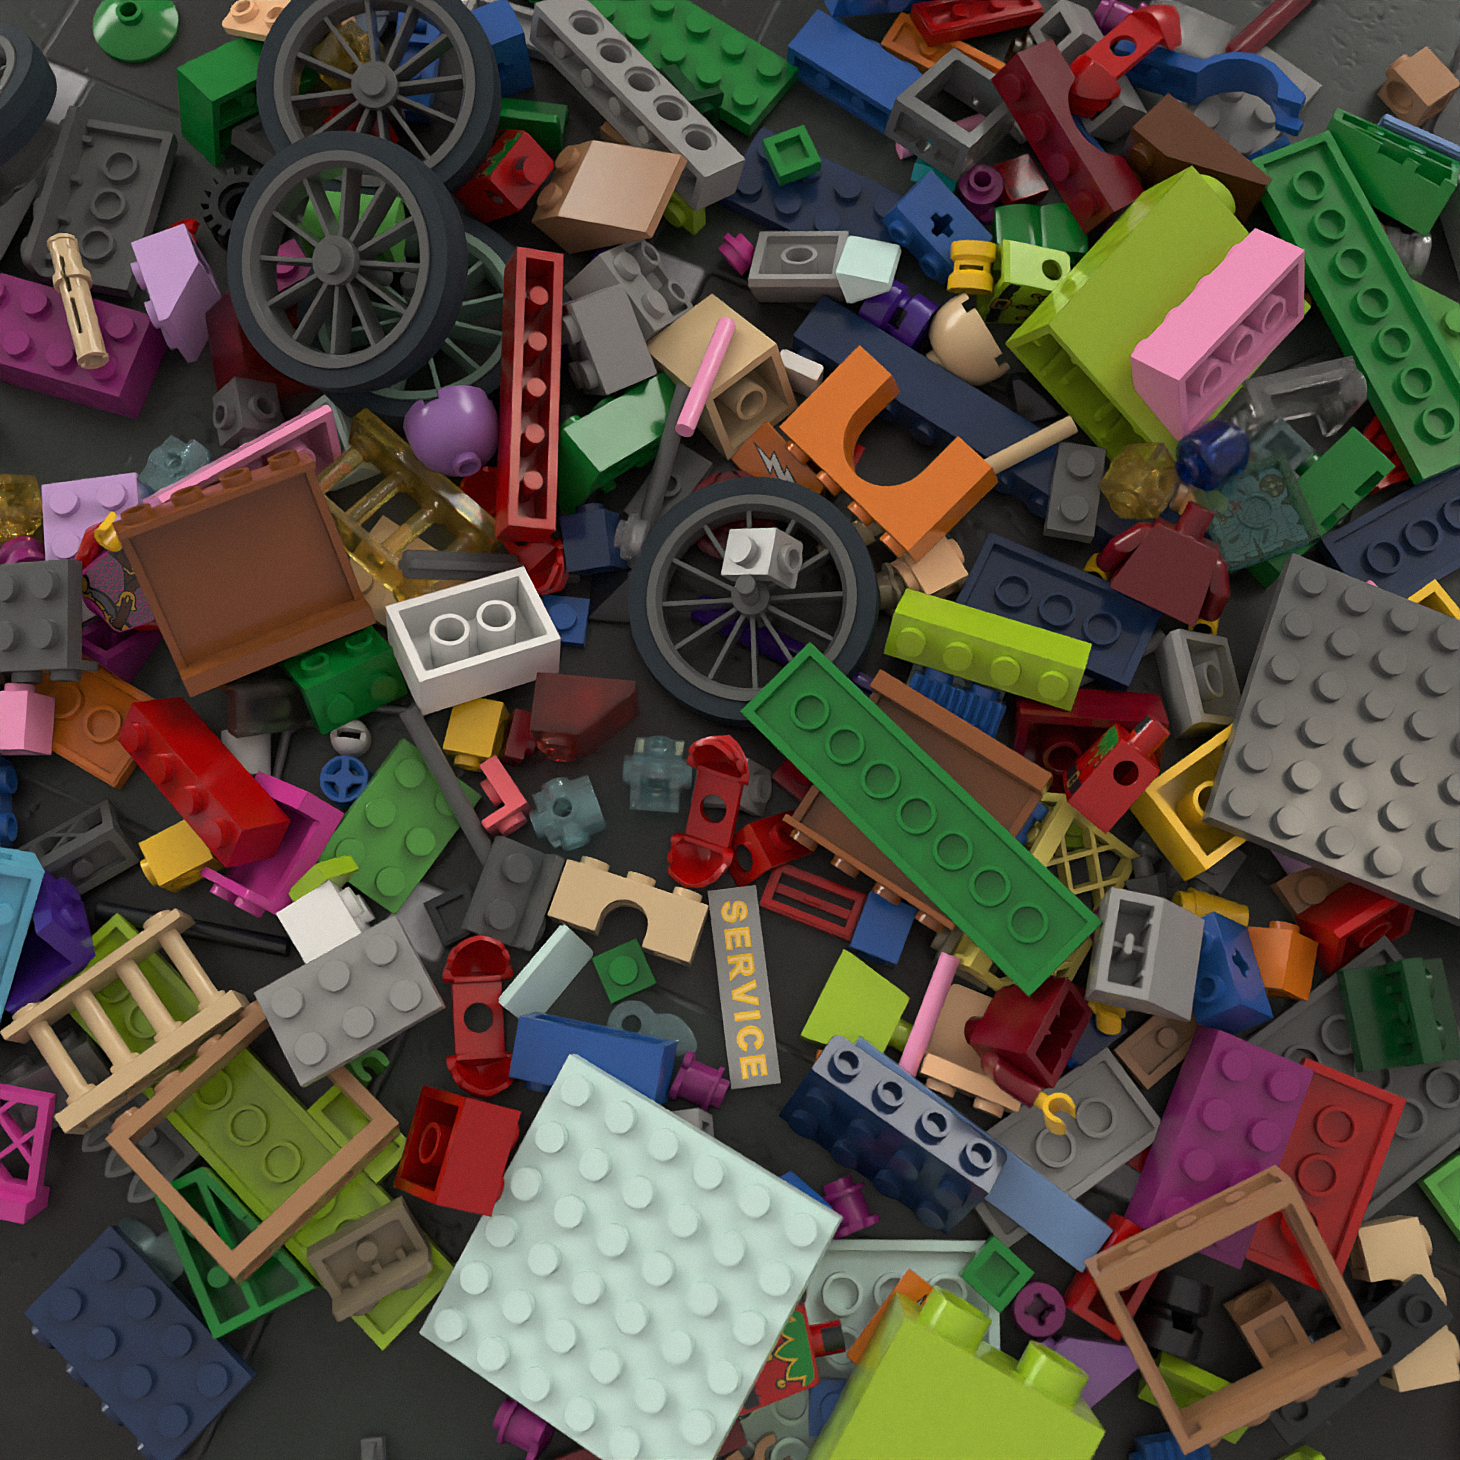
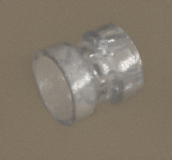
(1411, 248)

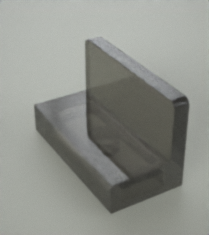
(265, 704)

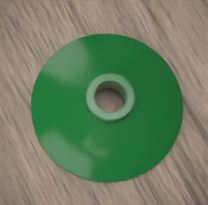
(135, 28)

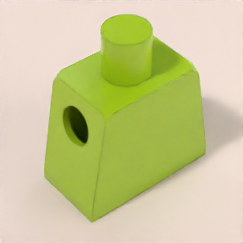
(857, 1005)

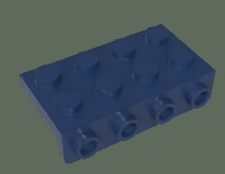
(894, 1135)
(139, 1346)

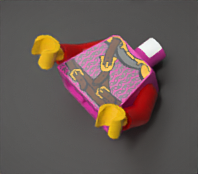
(110, 582)

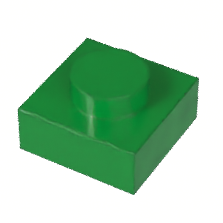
(791, 155)
(624, 971)
(996, 1273)

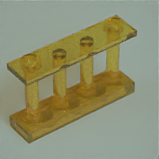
(438, 497)

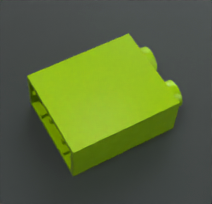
(1119, 295)
(947, 1395)

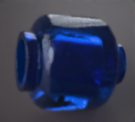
(1212, 455)

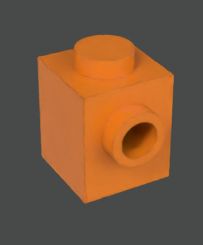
(1284, 959)

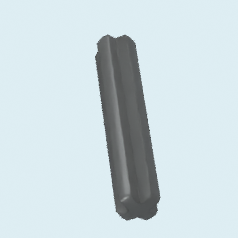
(454, 565)

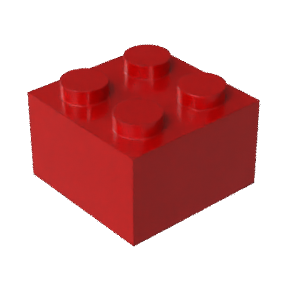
(457, 1151)

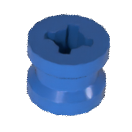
(340, 775)

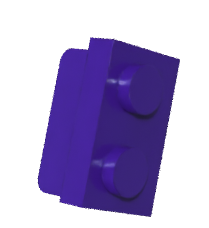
(55, 948)

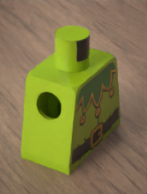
(1022, 281)

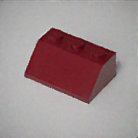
(1060, 737)

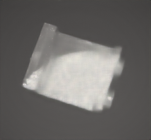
(1324, 389)

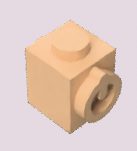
(937, 573)

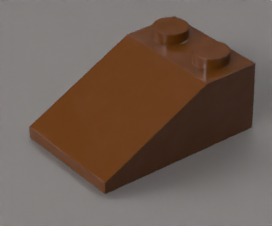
(1175, 139)

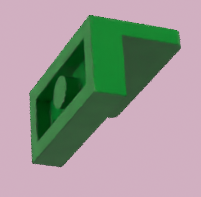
(541, 120)

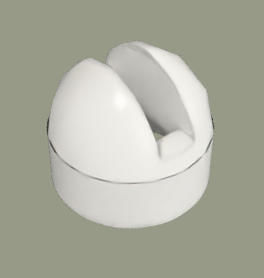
(351, 746)

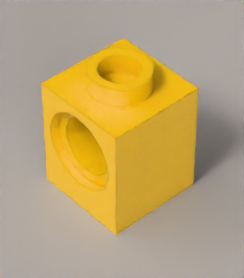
(475, 732)
(176, 858)

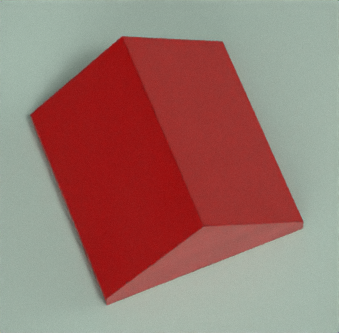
(1352, 921)

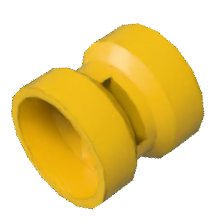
(972, 267)

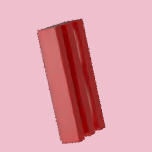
(804, 918)

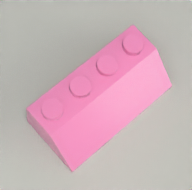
(1220, 332)
(308, 432)

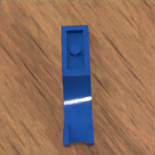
(1195, 79)

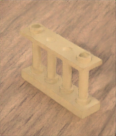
(130, 1071)

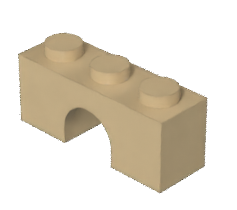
(591, 892)
(1393, 1251)

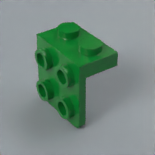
(346, 678)

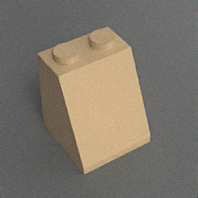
(749, 383)

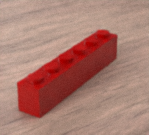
(529, 396)

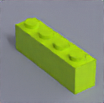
(987, 649)

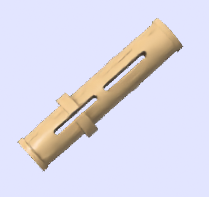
(74, 286)

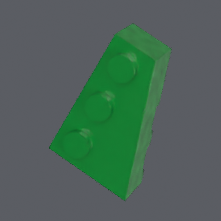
(1395, 171)

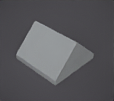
(797, 266)
(1197, 683)

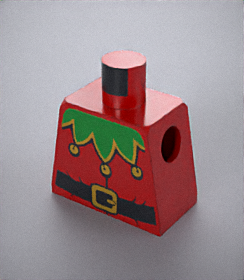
(511, 173)
(1104, 787)
(793, 1360)

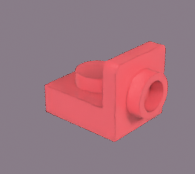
(502, 789)

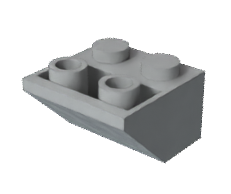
(649, 286)
(604, 342)
(1145, 955)

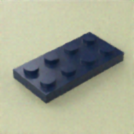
(819, 202)
(1402, 540)
(1063, 600)

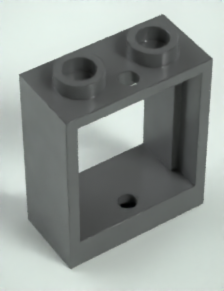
(954, 148)

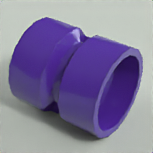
(887, 308)

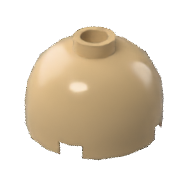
(964, 344)

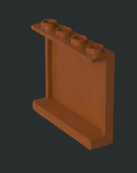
(244, 571)
(985, 768)

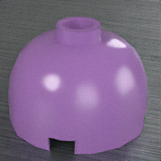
(454, 431)

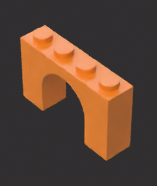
(909, 513)

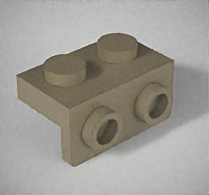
(372, 1259)

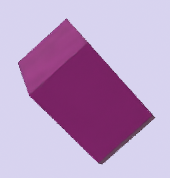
(118, 652)

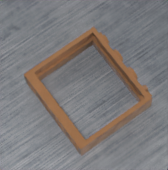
(300, 1206)
(1284, 1381)

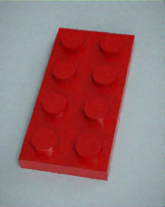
(1334, 1165)

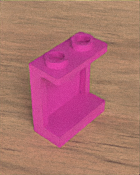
(267, 882)

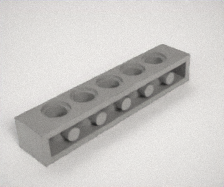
(635, 97)

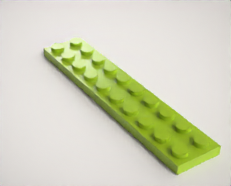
(256, 1132)

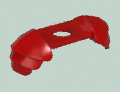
(1100, 69)
(542, 561)
(705, 847)
(476, 976)

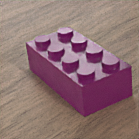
(41, 354)
(1218, 1129)

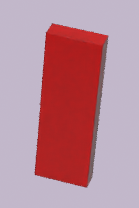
(963, 19)

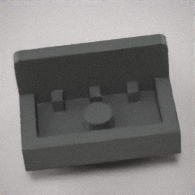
(37, 1075)

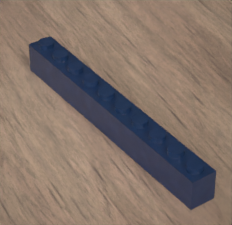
(942, 406)

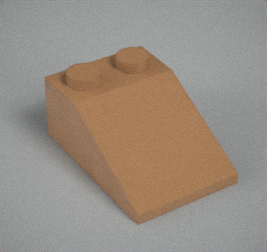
(606, 195)

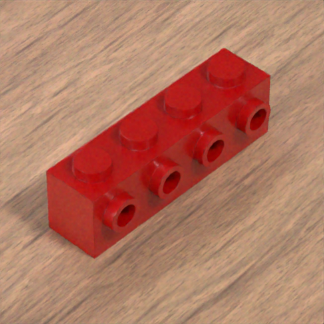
(203, 781)

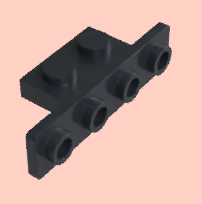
(1398, 1327)

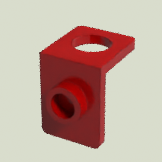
(769, 847)

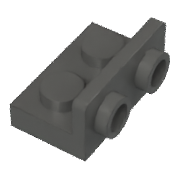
(514, 894)

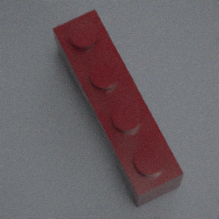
(1089, 180)

